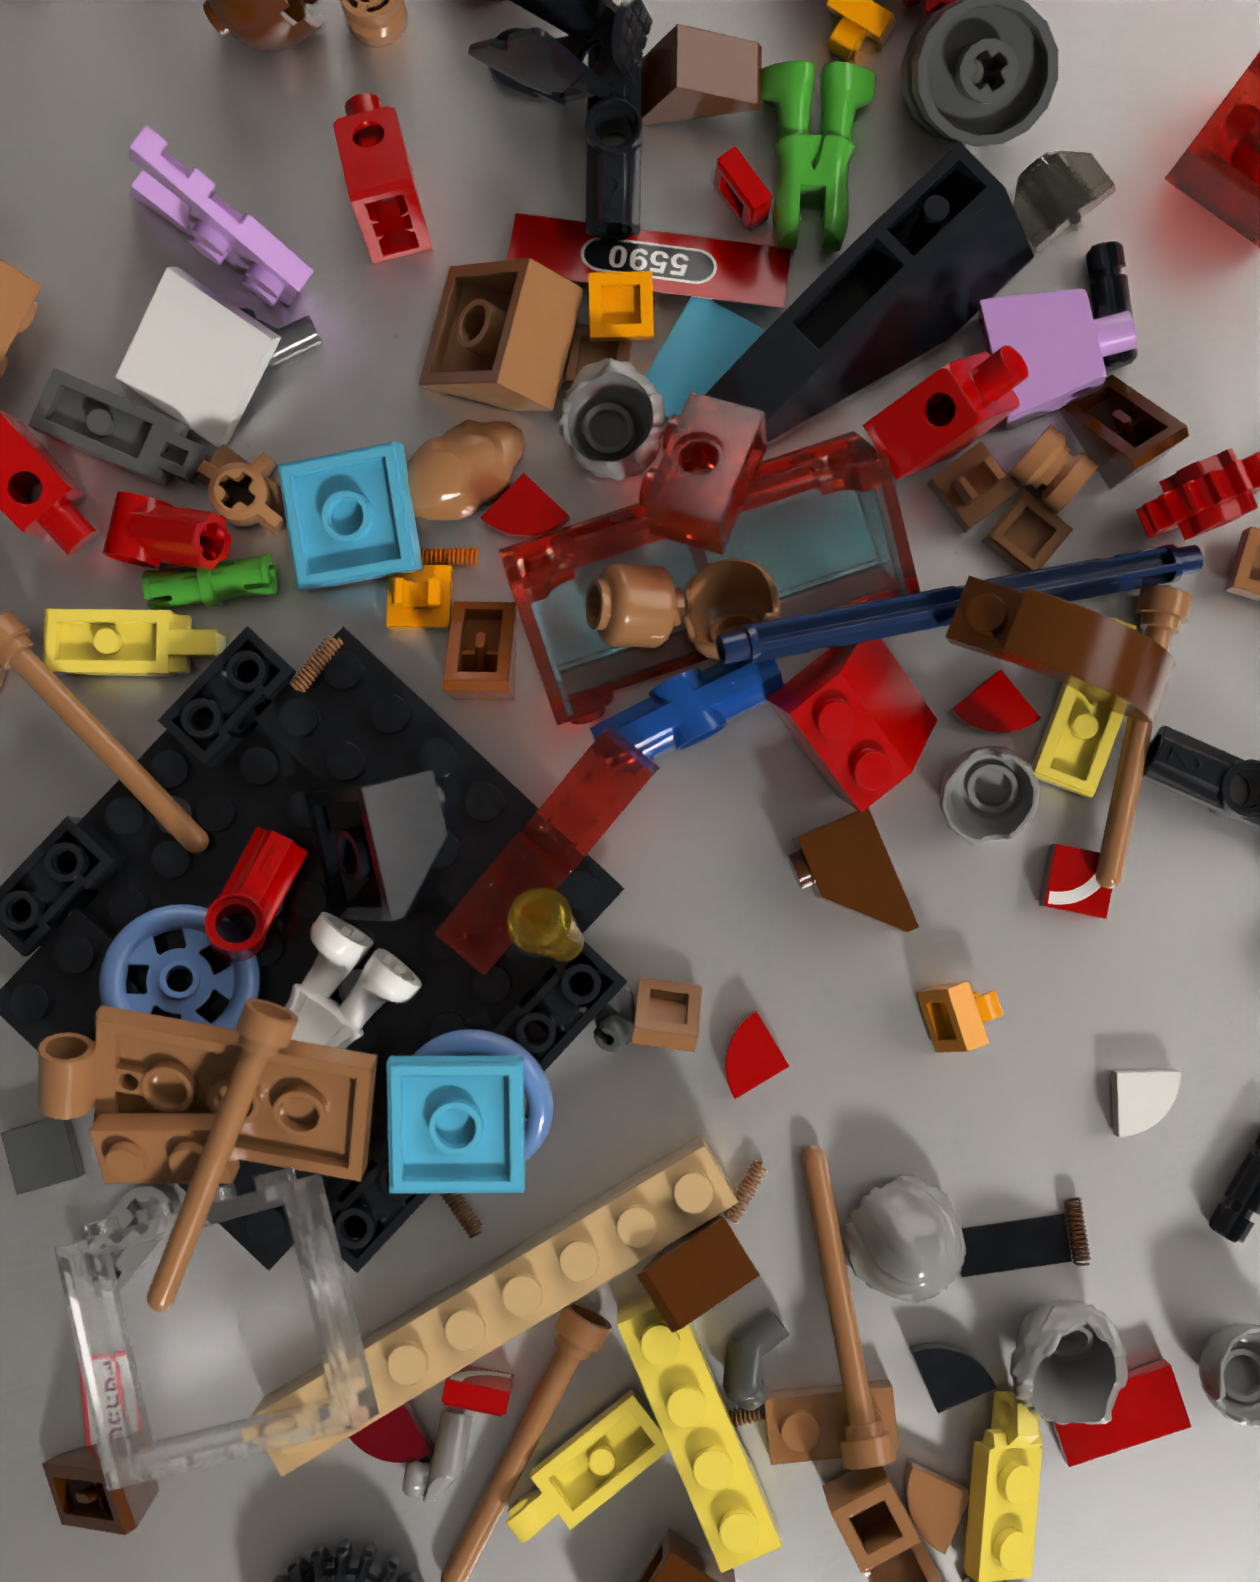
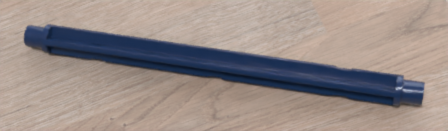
(937, 606)

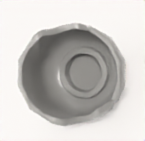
(989, 794)
(1232, 1373)

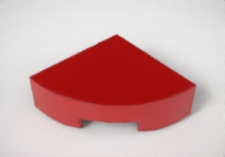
(524, 511)
(995, 707)
(751, 1056)

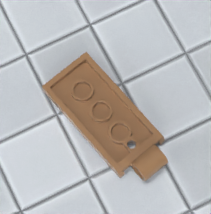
(305, 1113)

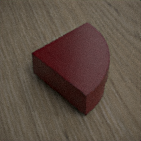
(395, 1437)

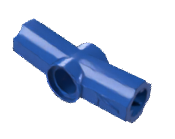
(694, 705)

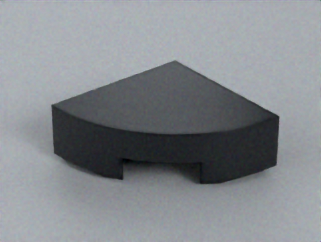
(950, 1375)

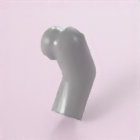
(446, 1464)

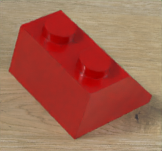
(856, 720)

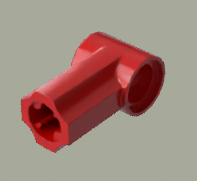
(155, 532)
(256, 890)

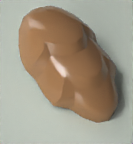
(463, 469)

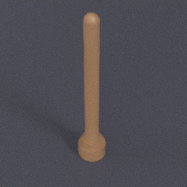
(1161, 614)
(18, 654)
(262, 1031)
(578, 1335)
(865, 1439)

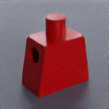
(379, 168)
(948, 410)
(24, 465)

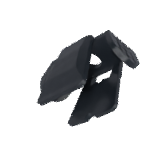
(553, 69)

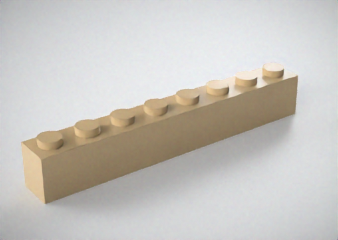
(522, 1287)

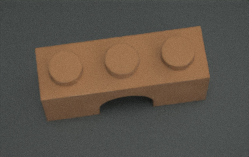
(878, 1528)

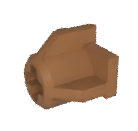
(244, 490)

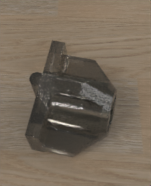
(1058, 194)

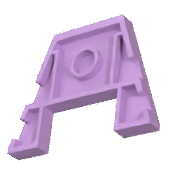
(213, 227)

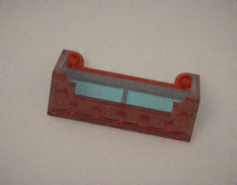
(813, 520)

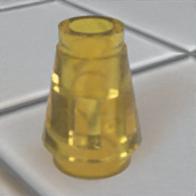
(545, 925)

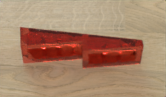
(548, 845)

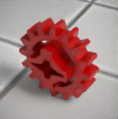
(1203, 496)

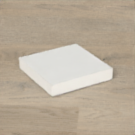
(197, 356)

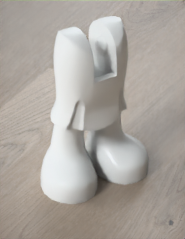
(340, 950)

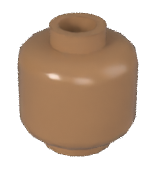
(634, 605)

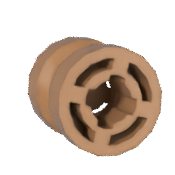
(376, 21)
(1054, 469)

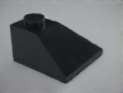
(377, 842)

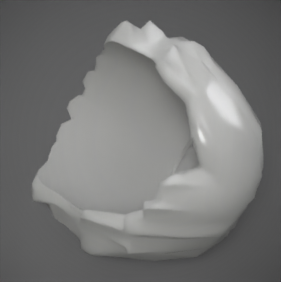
(612, 419)
(905, 1240)
(1069, 1363)

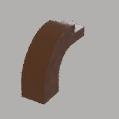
(1067, 642)

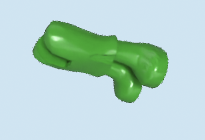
(814, 167)

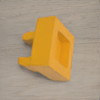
(858, 20)
(621, 306)
(421, 599)
(957, 1015)

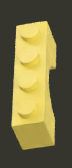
(700, 1435)

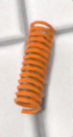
(464, 552)

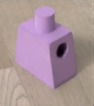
(1058, 345)

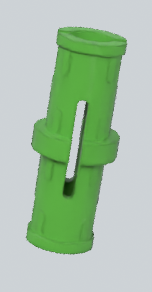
(197, 586)

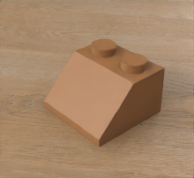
(502, 334)

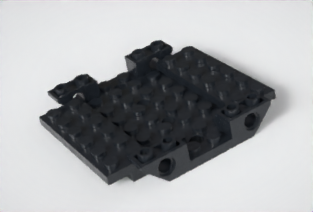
(242, 759)

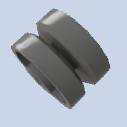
(1017, 76)

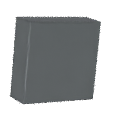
(42, 1154)

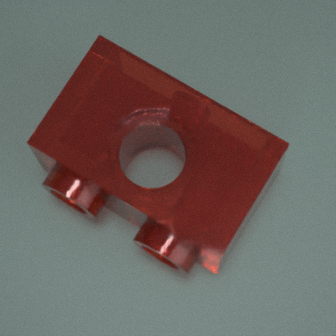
(705, 506)

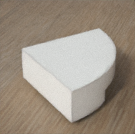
(1141, 1098)

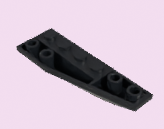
(885, 297)

